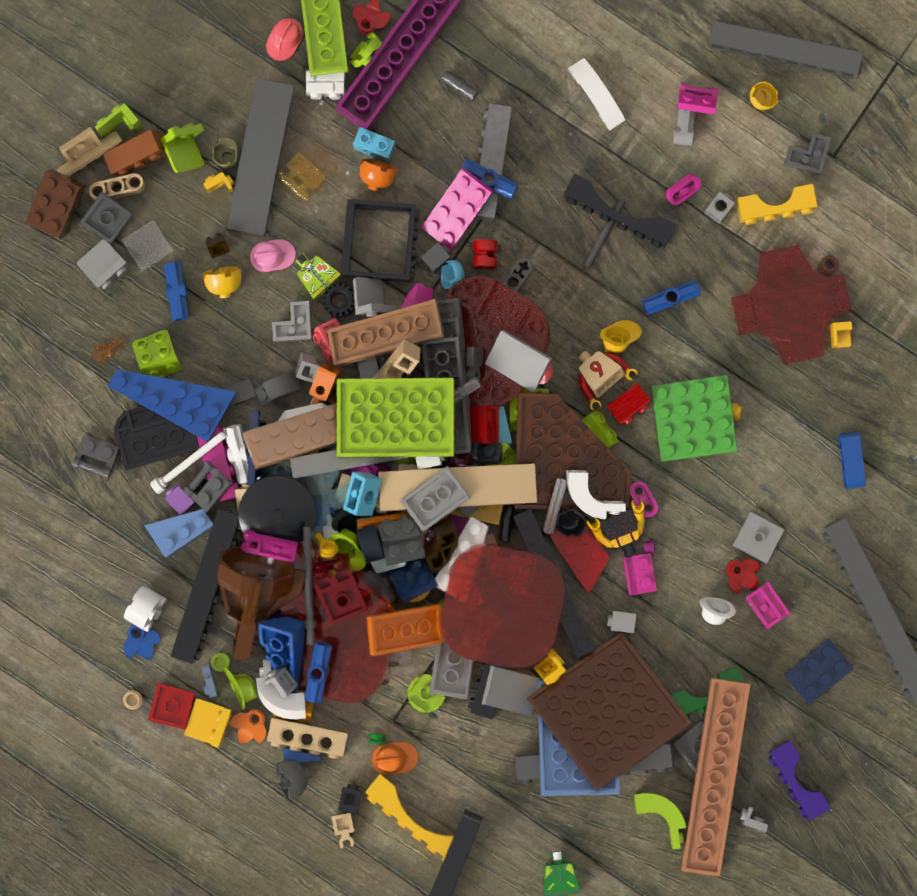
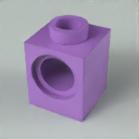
(179, 500)

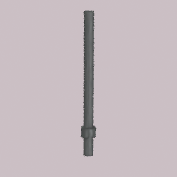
(309, 624)

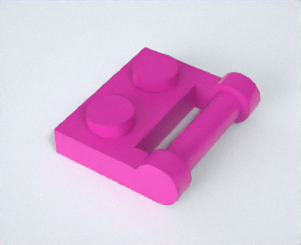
(697, 99)

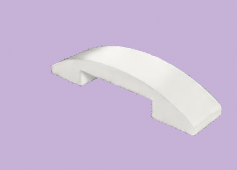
(597, 93)

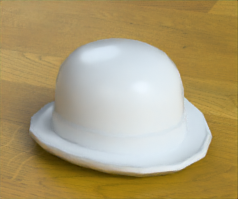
(716, 610)

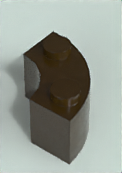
(441, 545)

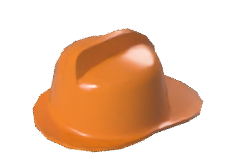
(394, 758)

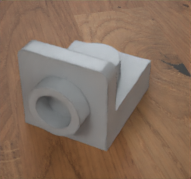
(281, 680)
(756, 822)

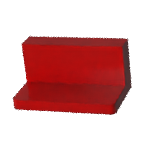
(484, 424)

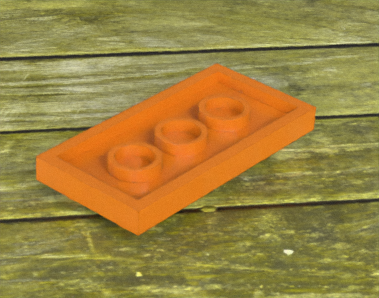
(404, 629)

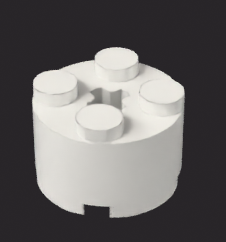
(145, 608)

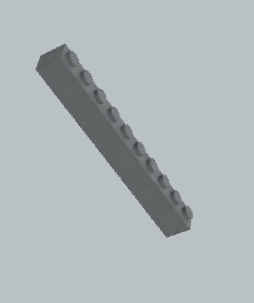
(875, 604)

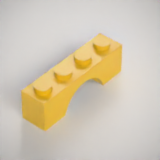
(753, 208)

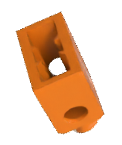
(327, 378)

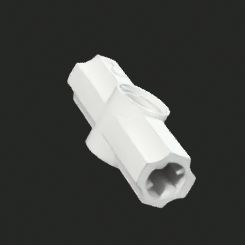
(237, 451)

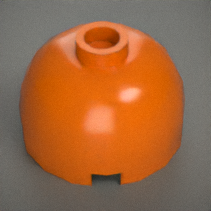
(377, 174)

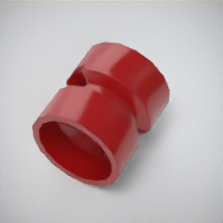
(485, 254)

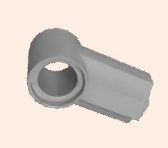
(684, 129)

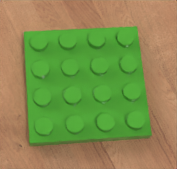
(694, 418)

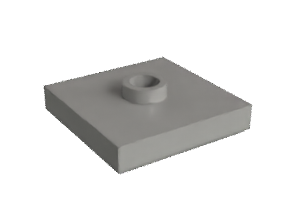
(758, 537)

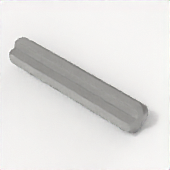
(554, 506)

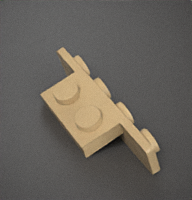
(85, 149)

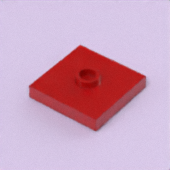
(172, 706)

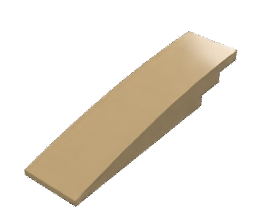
(483, 484)

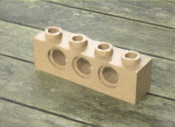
(278, 727)

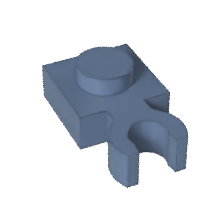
(210, 684)

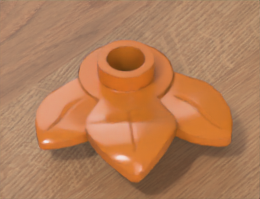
(247, 728)

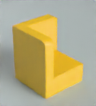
(840, 334)

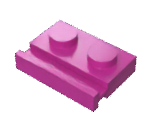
(639, 574)
(767, 605)

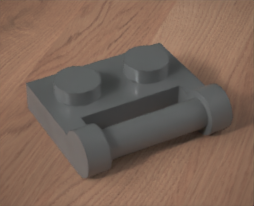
(98, 450)
(212, 491)

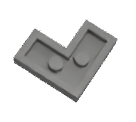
(298, 328)

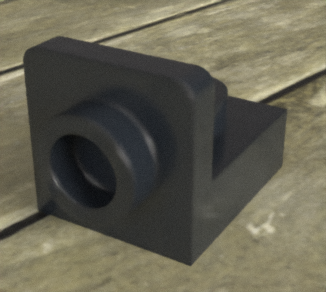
(487, 454)

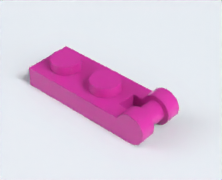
(269, 546)

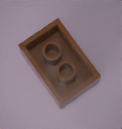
(55, 203)

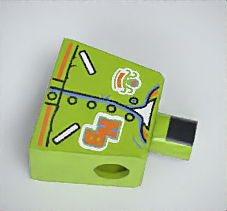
(316, 275)

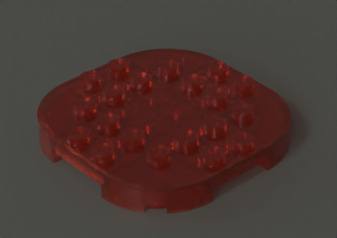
(487, 310)
(502, 606)
(352, 669)

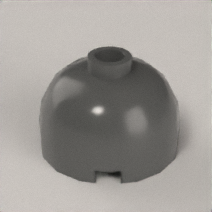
(292, 778)

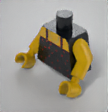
(620, 529)

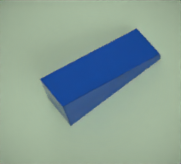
(300, 756)

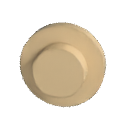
(132, 699)

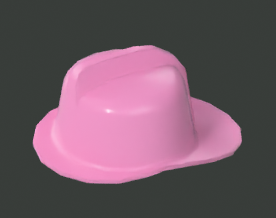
(272, 255)

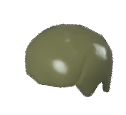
(226, 152)

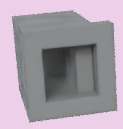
(306, 367)

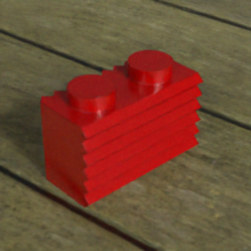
(628, 404)

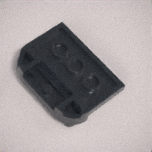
(150, 438)

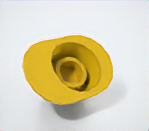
(619, 335)

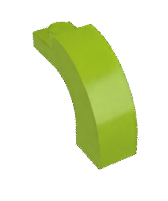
(658, 804)

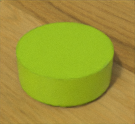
(220, 661)

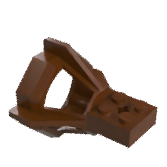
(254, 598)

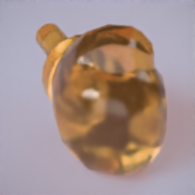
(103, 353)

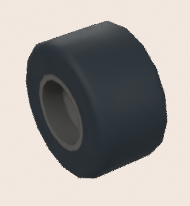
(370, 544)

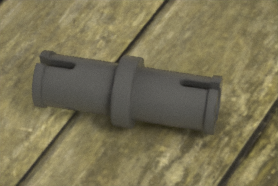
(459, 86)

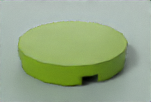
(420, 697)

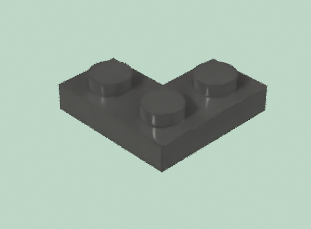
(811, 159)

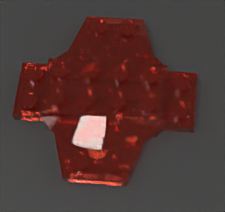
(791, 304)

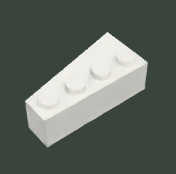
(473, 534)

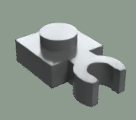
(474, 360)

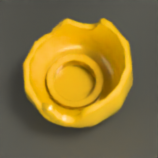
(763, 96)

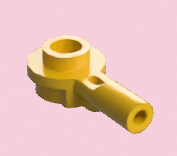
(327, 547)

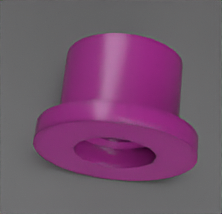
(649, 546)

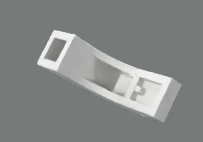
(578, 489)
(289, 707)

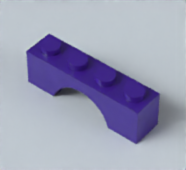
(786, 758)

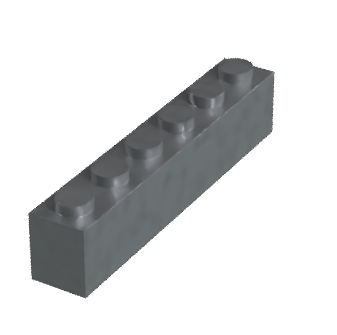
(493, 151)

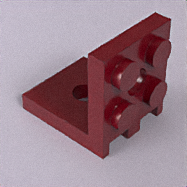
(336, 579)

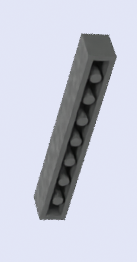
(785, 49)
(529, 766)

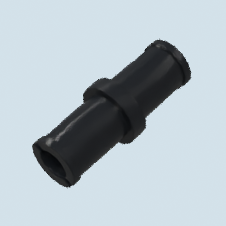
(506, 523)

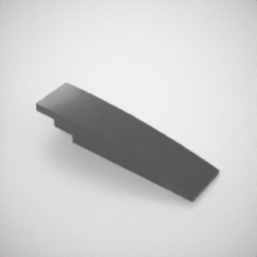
(260, 157)
(447, 360)

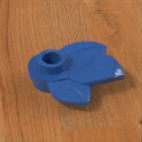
(142, 645)

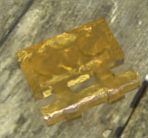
(306, 172)

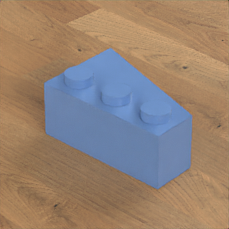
(180, 531)

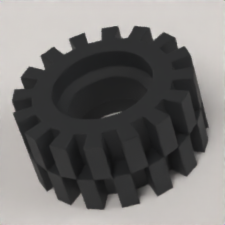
(329, 294)

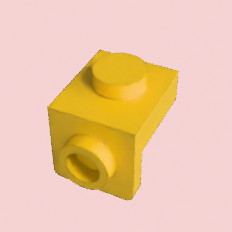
(215, 181)

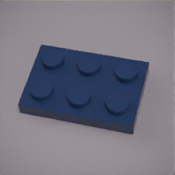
(412, 579)
(818, 671)

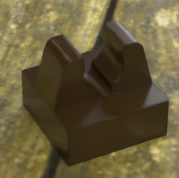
(217, 245)

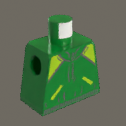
(559, 877)

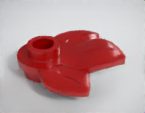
(370, 15)
(744, 577)

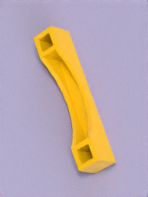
(385, 793)

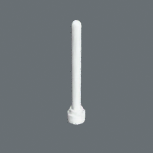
(160, 484)

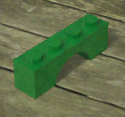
(689, 703)

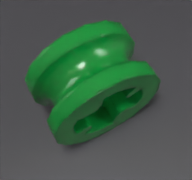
(377, 739)

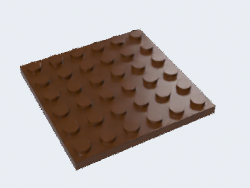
(609, 711)

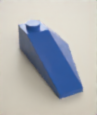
(284, 644)

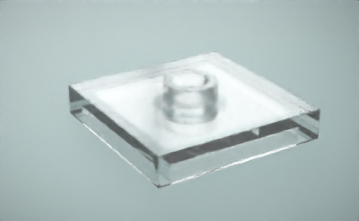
(148, 246)

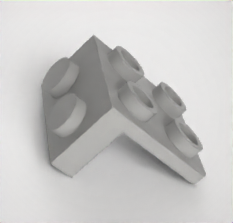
(102, 265)
(370, 297)

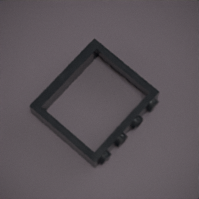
(348, 238)

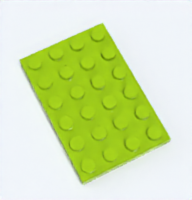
(395, 417)

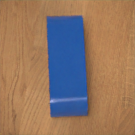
(852, 460)

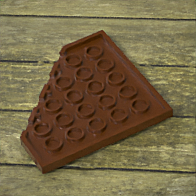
(560, 441)

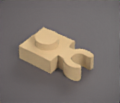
(343, 826)

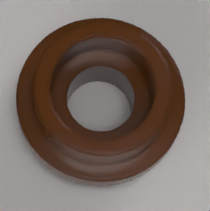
(833, 261)

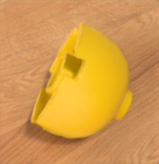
(223, 281)

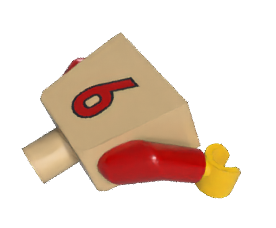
(601, 373)

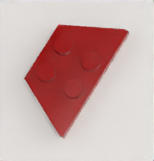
(583, 555)

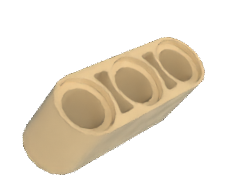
(125, 181)

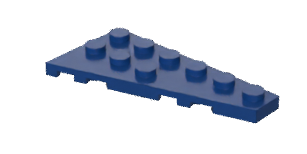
(183, 403)

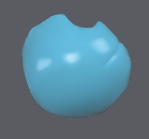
(451, 273)

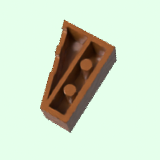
(135, 153)

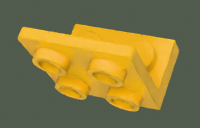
(208, 722)

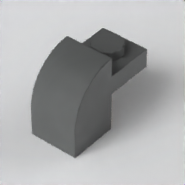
(277, 388)

